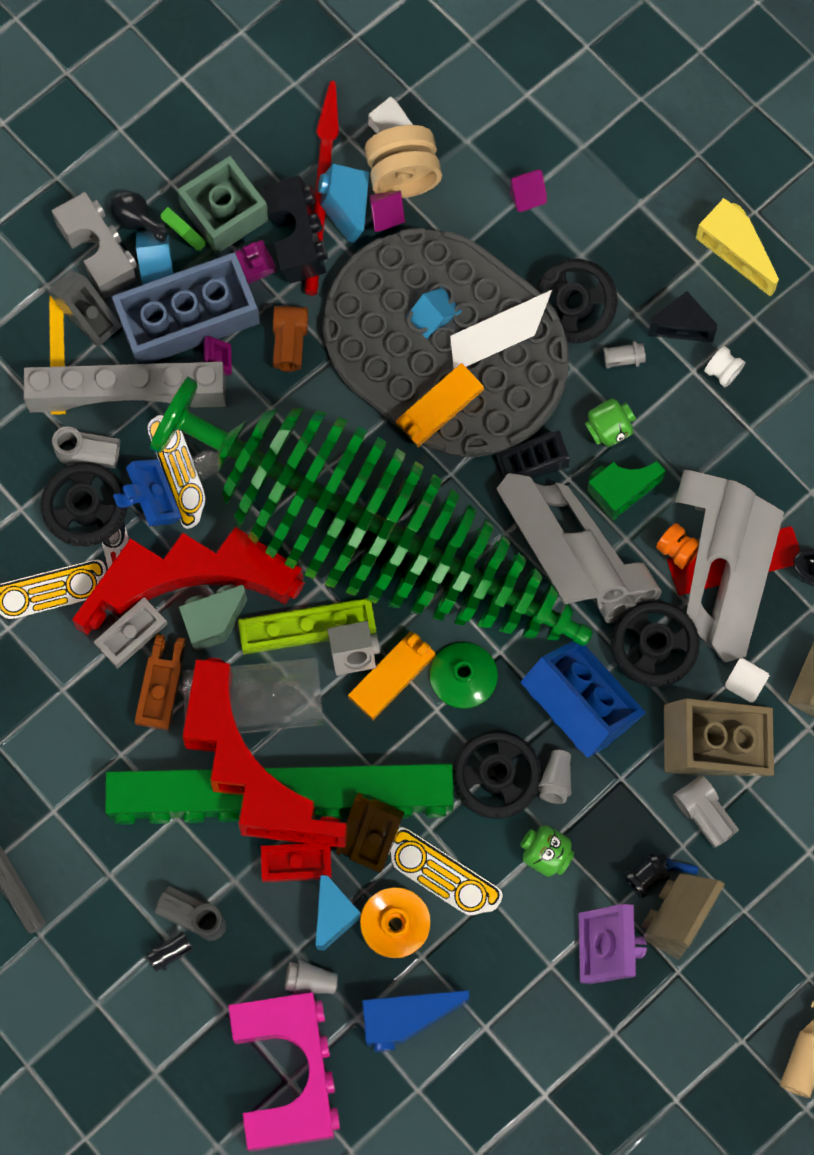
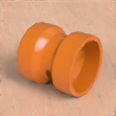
(678, 546)

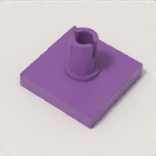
(608, 944)

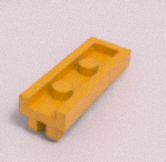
(439, 405)
(392, 675)

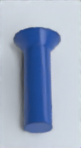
(682, 867)

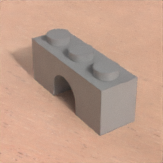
(83, 222)

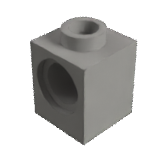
(353, 648)

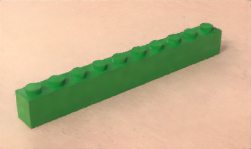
(333, 790)

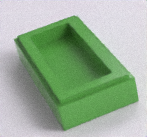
(183, 229)

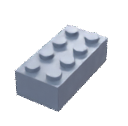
(185, 309)

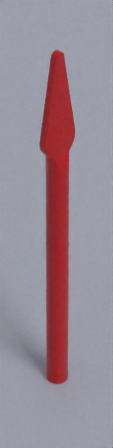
(327, 132)

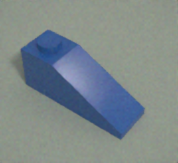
(400, 1018)

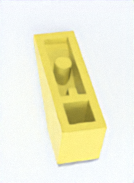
(734, 239)

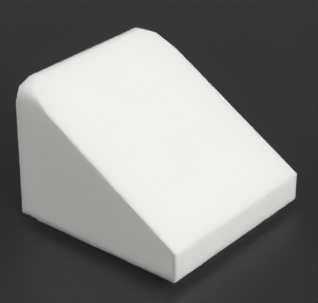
(387, 116)
(746, 680)

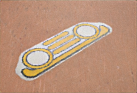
(184, 486)
(50, 589)
(443, 875)

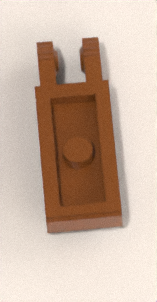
(160, 686)

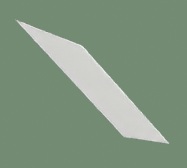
(498, 332)

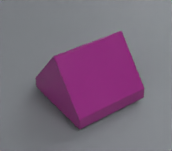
(217, 351)

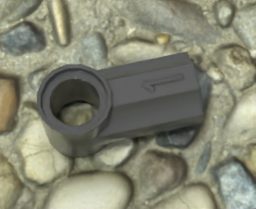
(189, 912)

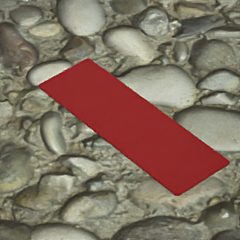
(784, 552)

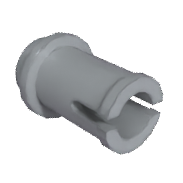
(624, 355)

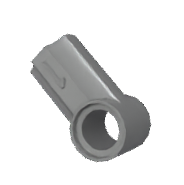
(89, 448)
(700, 802)

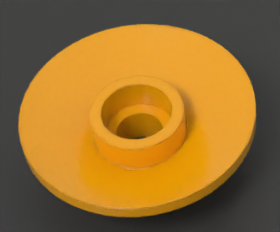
(389, 905)

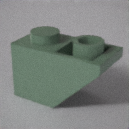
(213, 617)

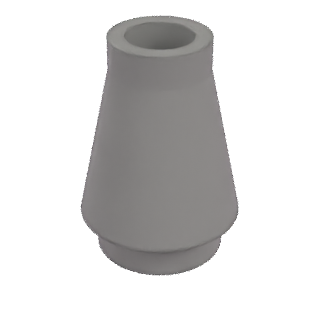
(556, 779)
(307, 978)

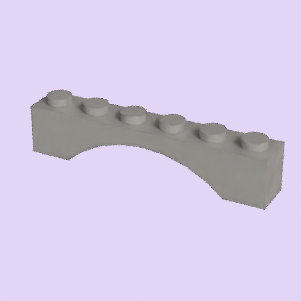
(74, 386)

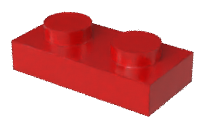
(295, 862)

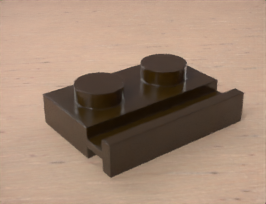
(371, 832)

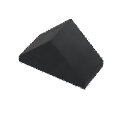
(684, 321)

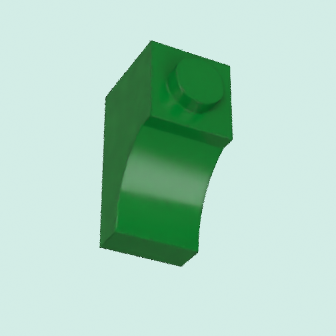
(619, 488)

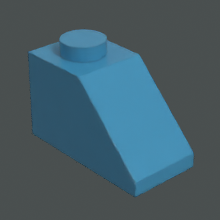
(345, 198)

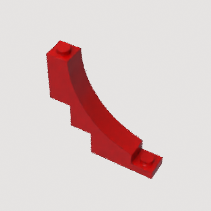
(143, 574)
(267, 805)

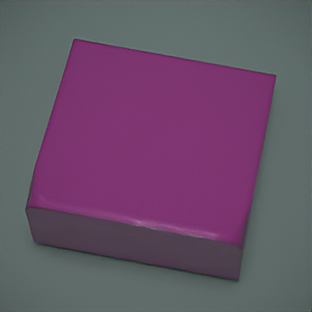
(528, 190)
(386, 210)

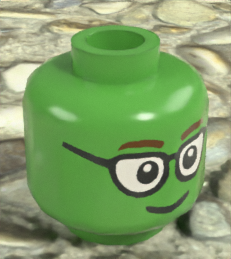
(610, 422)
(547, 851)

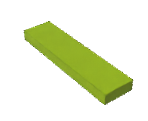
(301, 625)

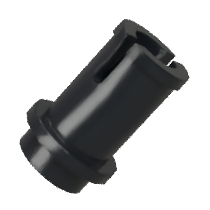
(169, 952)

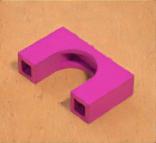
(310, 1115)

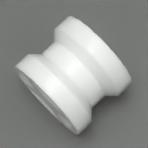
(724, 366)

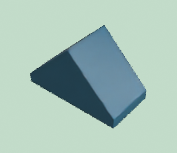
(153, 257)
(433, 311)
(335, 913)

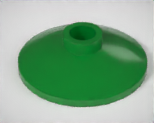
(461, 691)

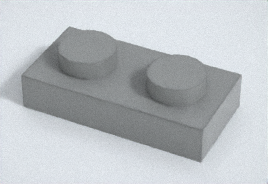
(130, 632)

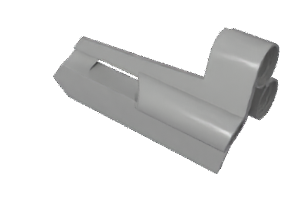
(745, 535)
(580, 562)

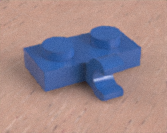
(151, 491)

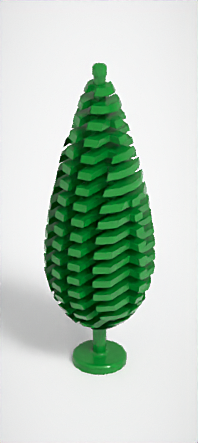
(365, 518)

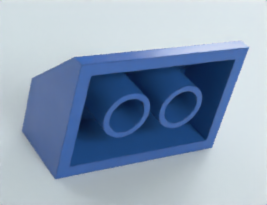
(582, 697)

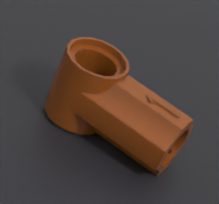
(289, 328)

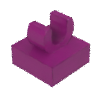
(255, 261)

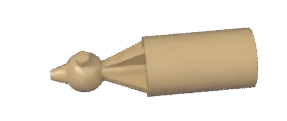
(800, 1069)

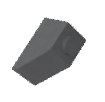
(84, 307)

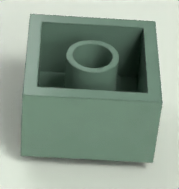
(223, 204)

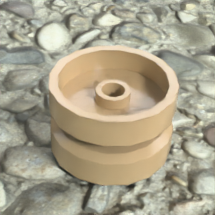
(403, 160)

